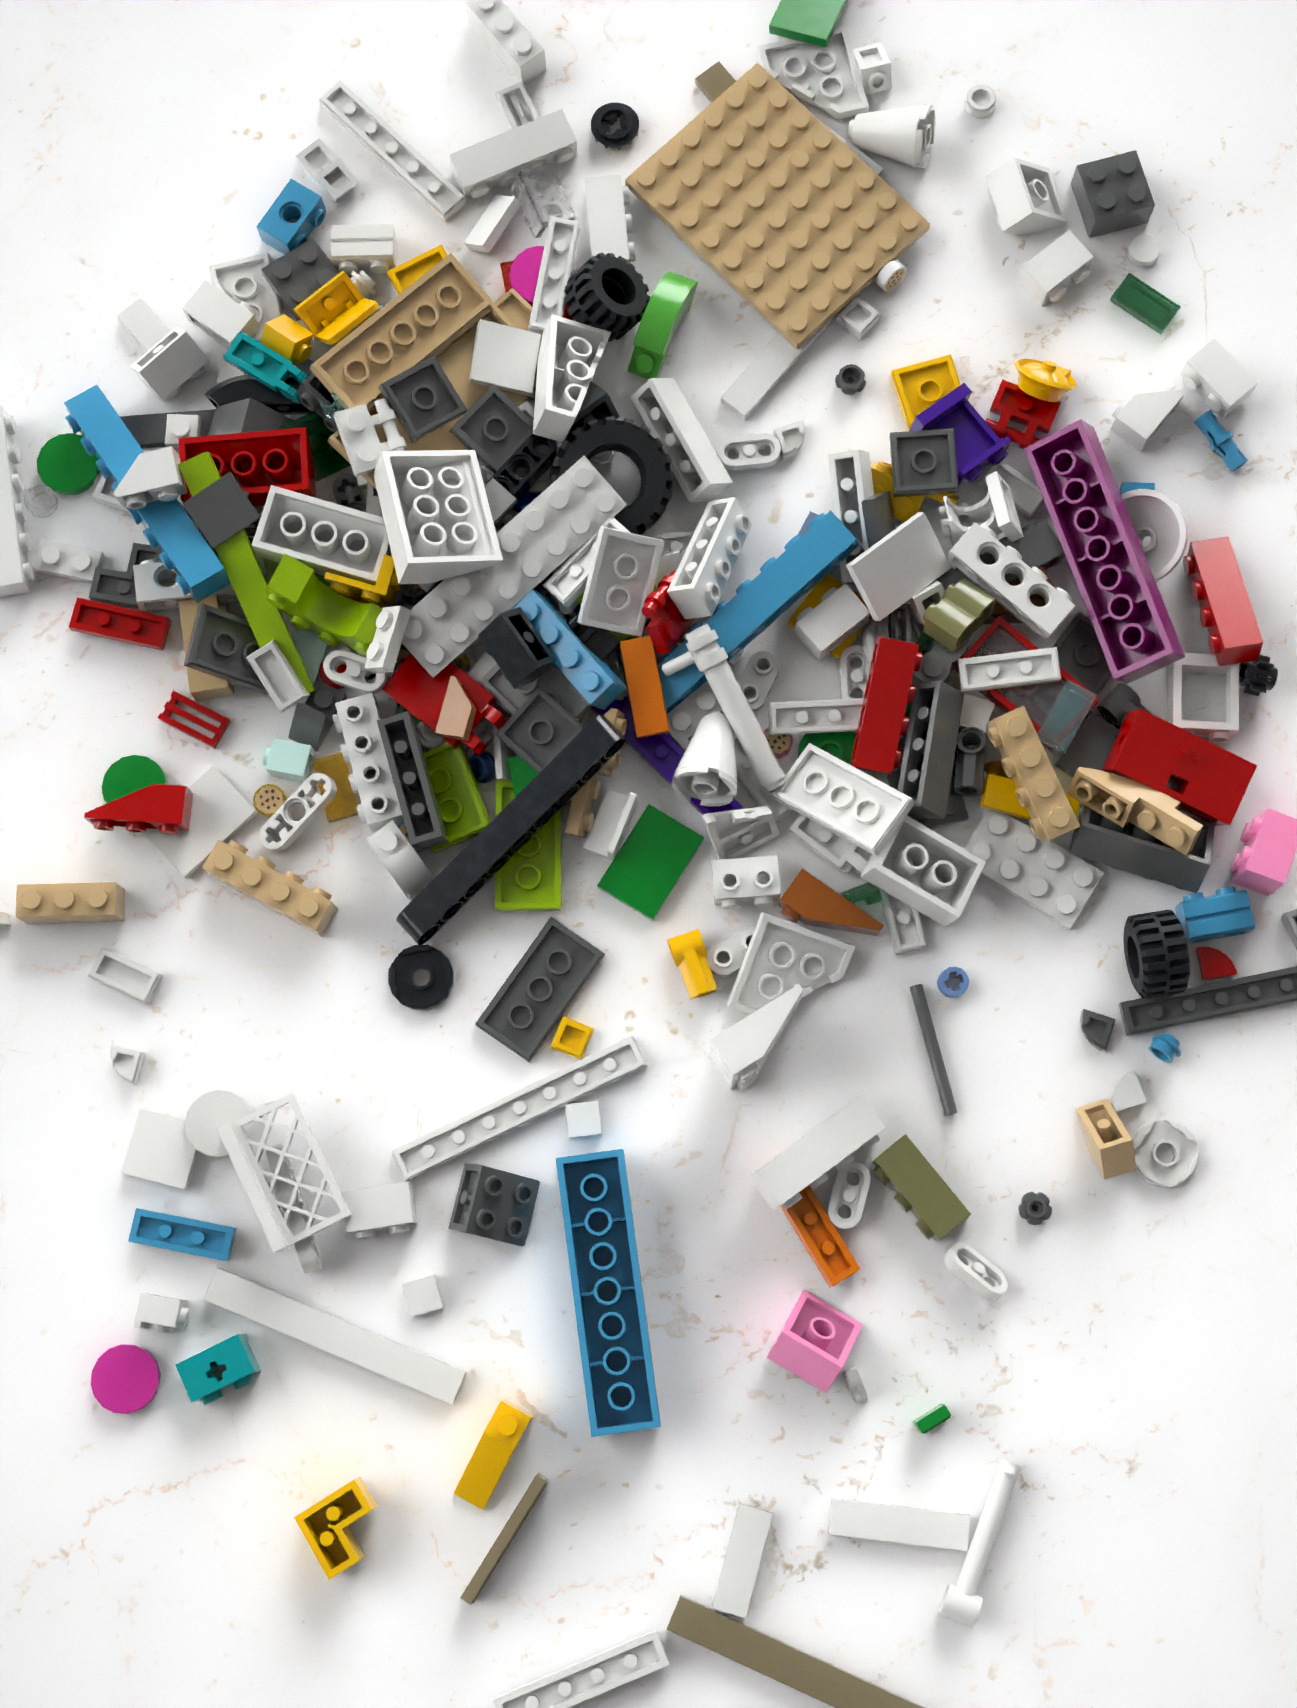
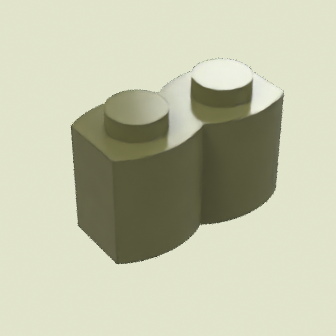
(958, 614)

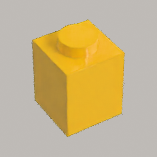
(287, 339)

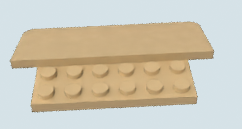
(425, 320)

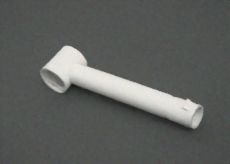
(960, 1601)

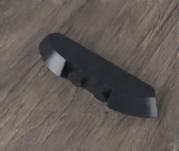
(246, 387)

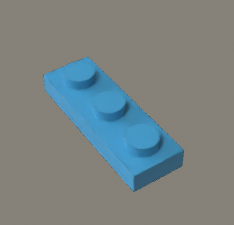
(182, 1234)

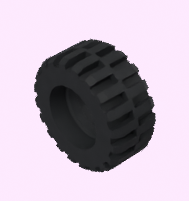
(641, 449)

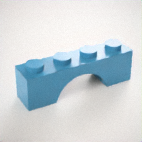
(579, 665)

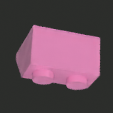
(815, 1341)

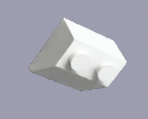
(1025, 198)

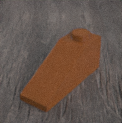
(821, 906)

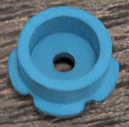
(1165, 1047)

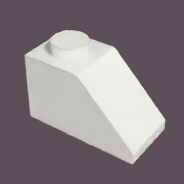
(1144, 416)

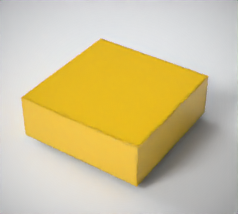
(572, 1038)

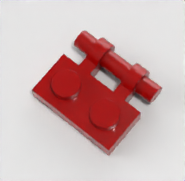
(1023, 408)
(666, 621)

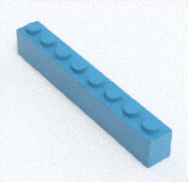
(165, 522)
(765, 598)

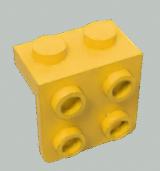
(335, 310)
(383, 591)

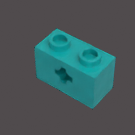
(198, 1369)

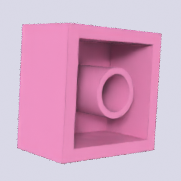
(1266, 852)

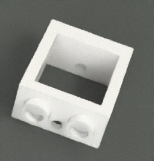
(1203, 665)

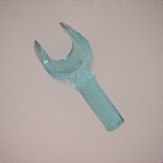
(329, 410)

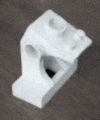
(996, 504)

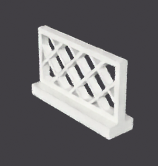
(257, 1186)

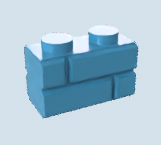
(1216, 915)

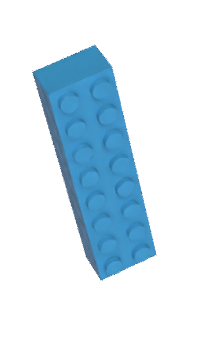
(608, 1293)

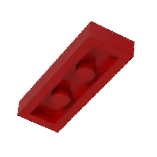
(120, 624)

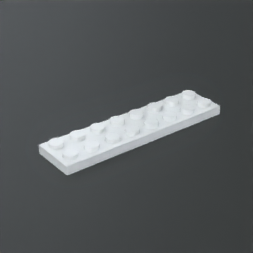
(530, 549)

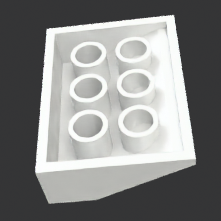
(435, 514)
(747, 1044)

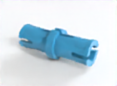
(1221, 441)

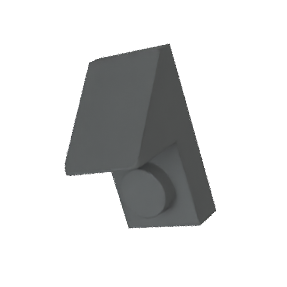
(314, 717)

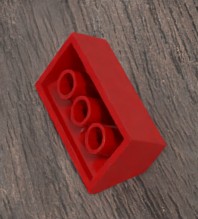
(258, 460)

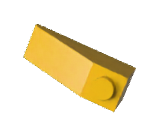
(493, 1453)

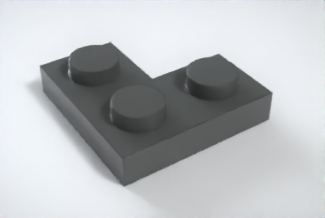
(118, 586)

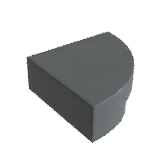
(1096, 1028)

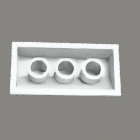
(321, 535)

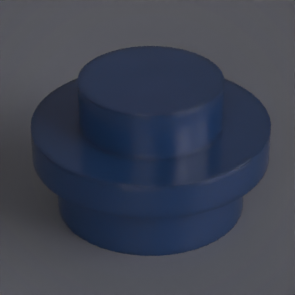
(483, 767)

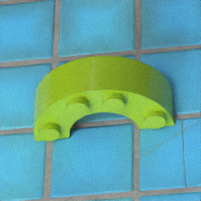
(321, 609)

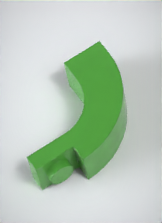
(659, 322)

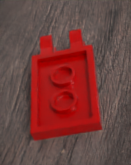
(424, 697)

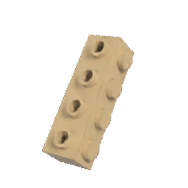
(1032, 774)
(274, 890)

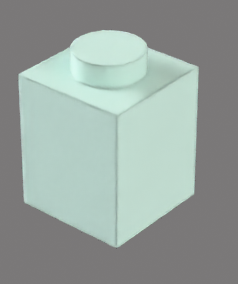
(289, 760)

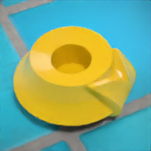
(1044, 379)

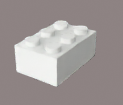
(925, 871)

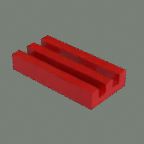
(171, 707)

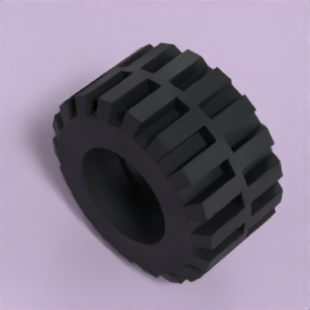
(607, 295)
(1156, 953)

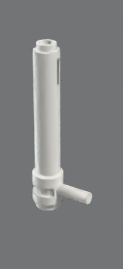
(713, 663)

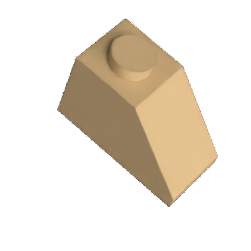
(1107, 1139)

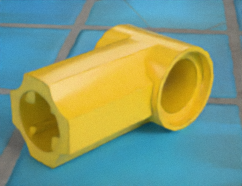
(690, 956)

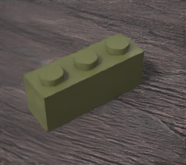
(920, 1189)

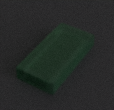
(1145, 303)

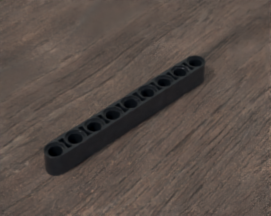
(511, 829)

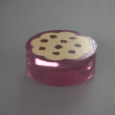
(780, 744)

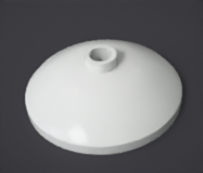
(1162, 520)

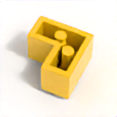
(328, 1530)

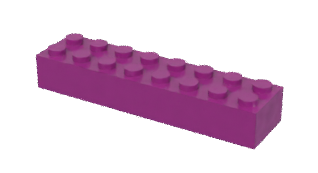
(1104, 552)

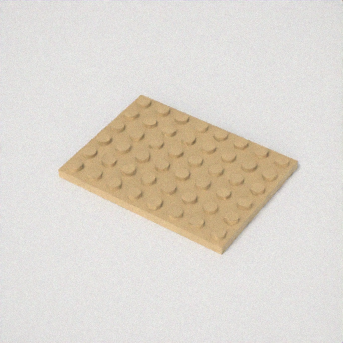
(777, 205)

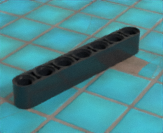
(518, 486)

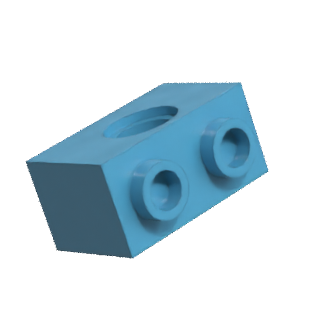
(292, 202)

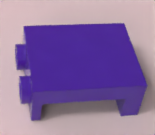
(974, 439)

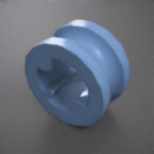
(944, 976)

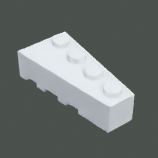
(564, 371)

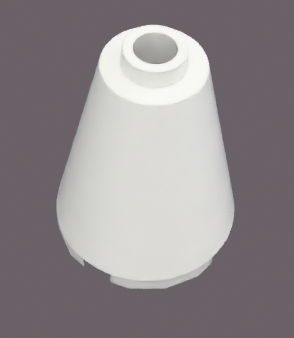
(896, 133)
(709, 763)

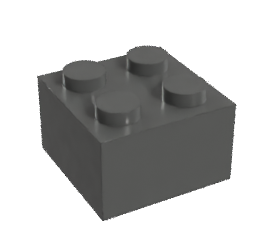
(1112, 194)

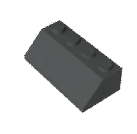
(1140, 852)

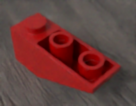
(151, 808)

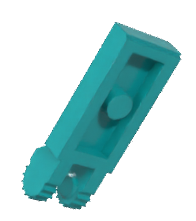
(264, 365)

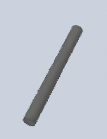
(933, 1050)

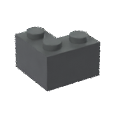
(244, 417)

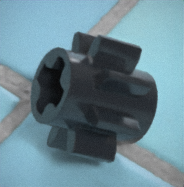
(1257, 675)

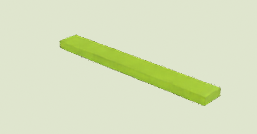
(247, 575)

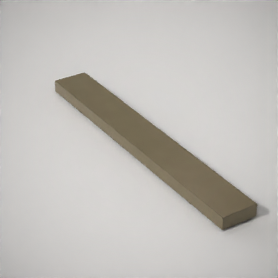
(778, 1659)

